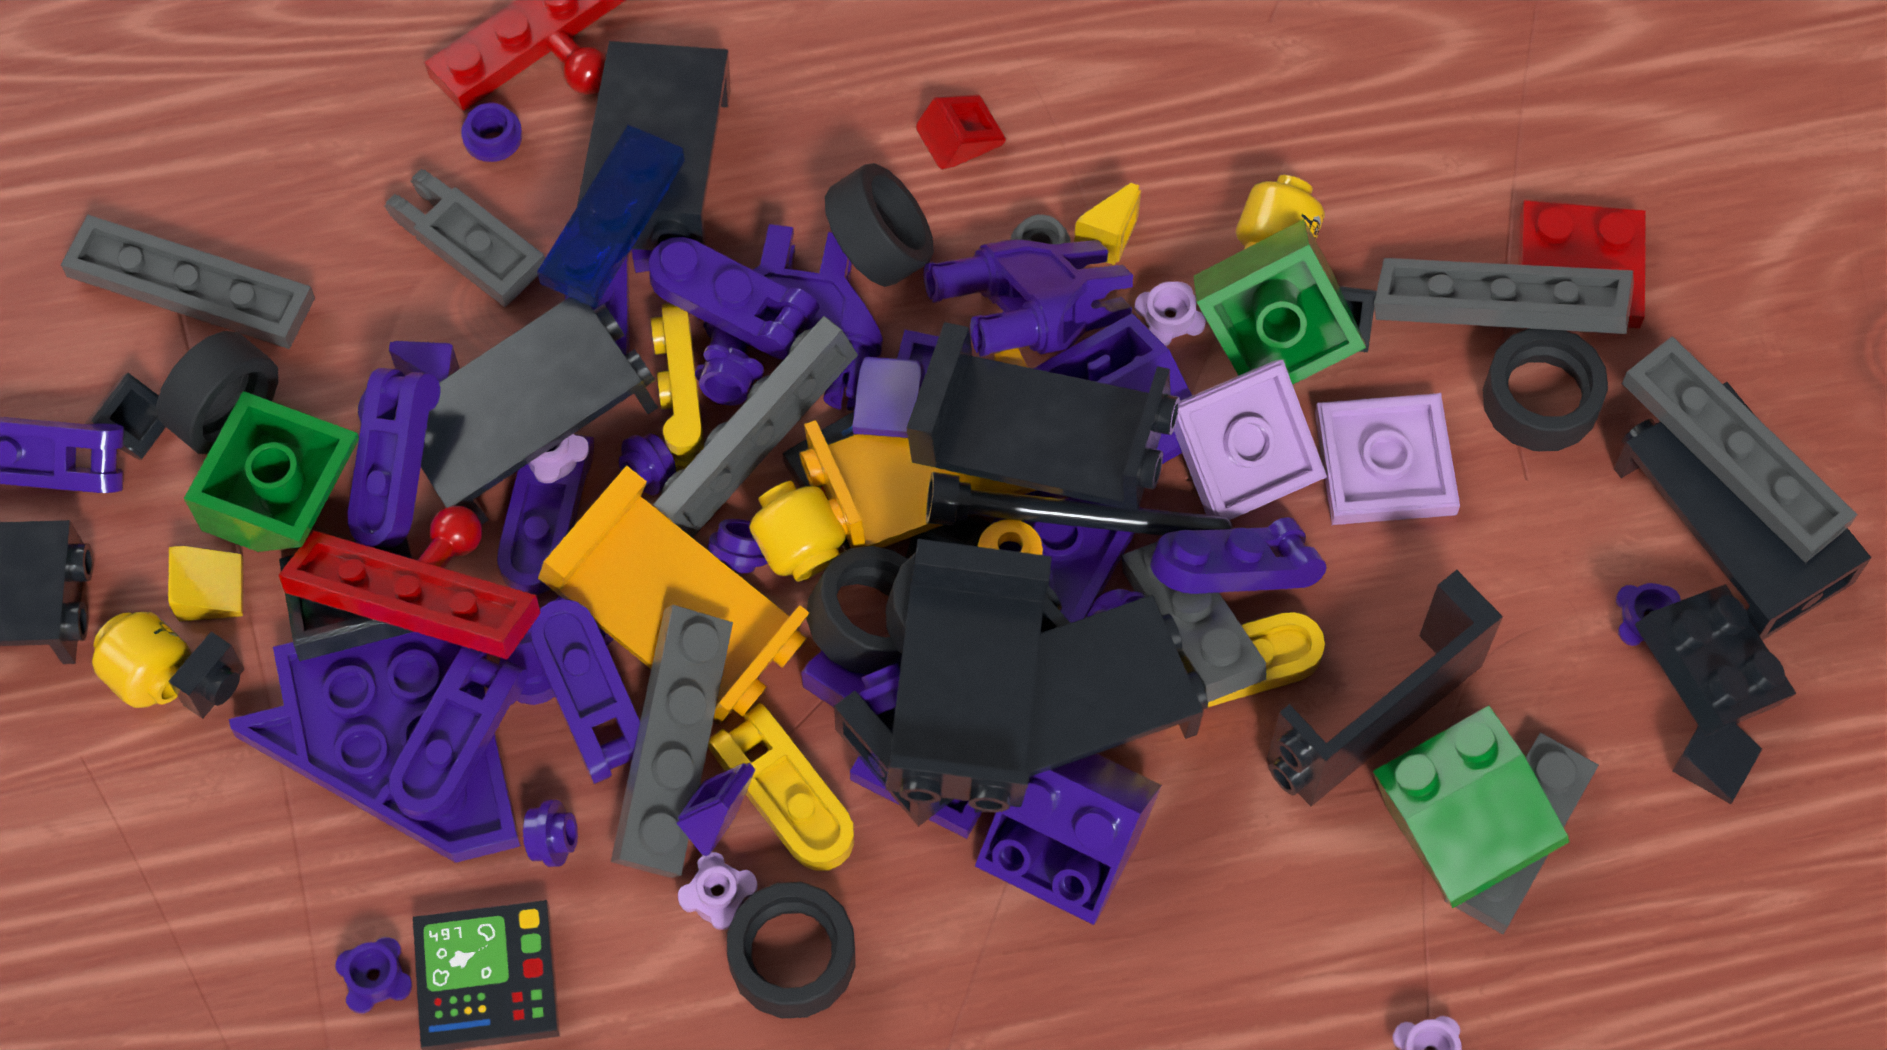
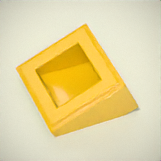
(1111, 221)
(205, 583)

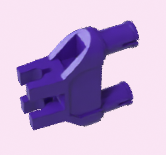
(1040, 290)
(836, 302)

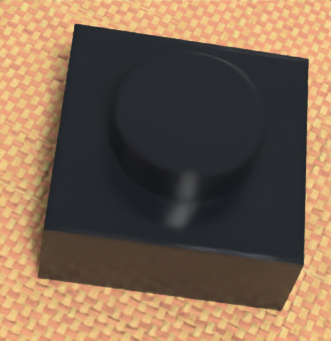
(208, 676)

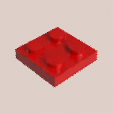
(1586, 239)

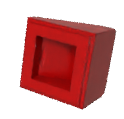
(958, 130)

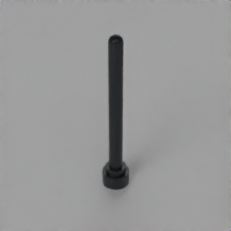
(955, 500)

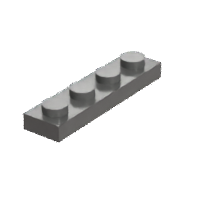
(188, 281)
(1504, 295)
(757, 427)
(1739, 449)
(671, 740)

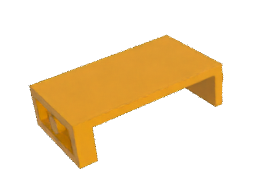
(877, 486)
(635, 562)

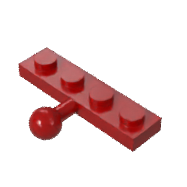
(515, 41)
(414, 592)

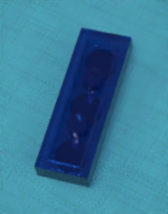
(611, 216)

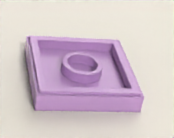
(1247, 442)
(1386, 459)

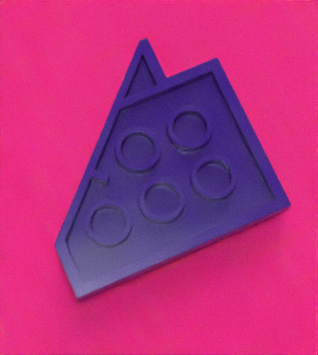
(350, 722)

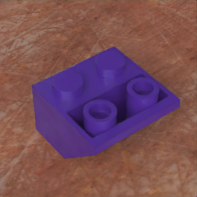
(1125, 358)
(1071, 834)

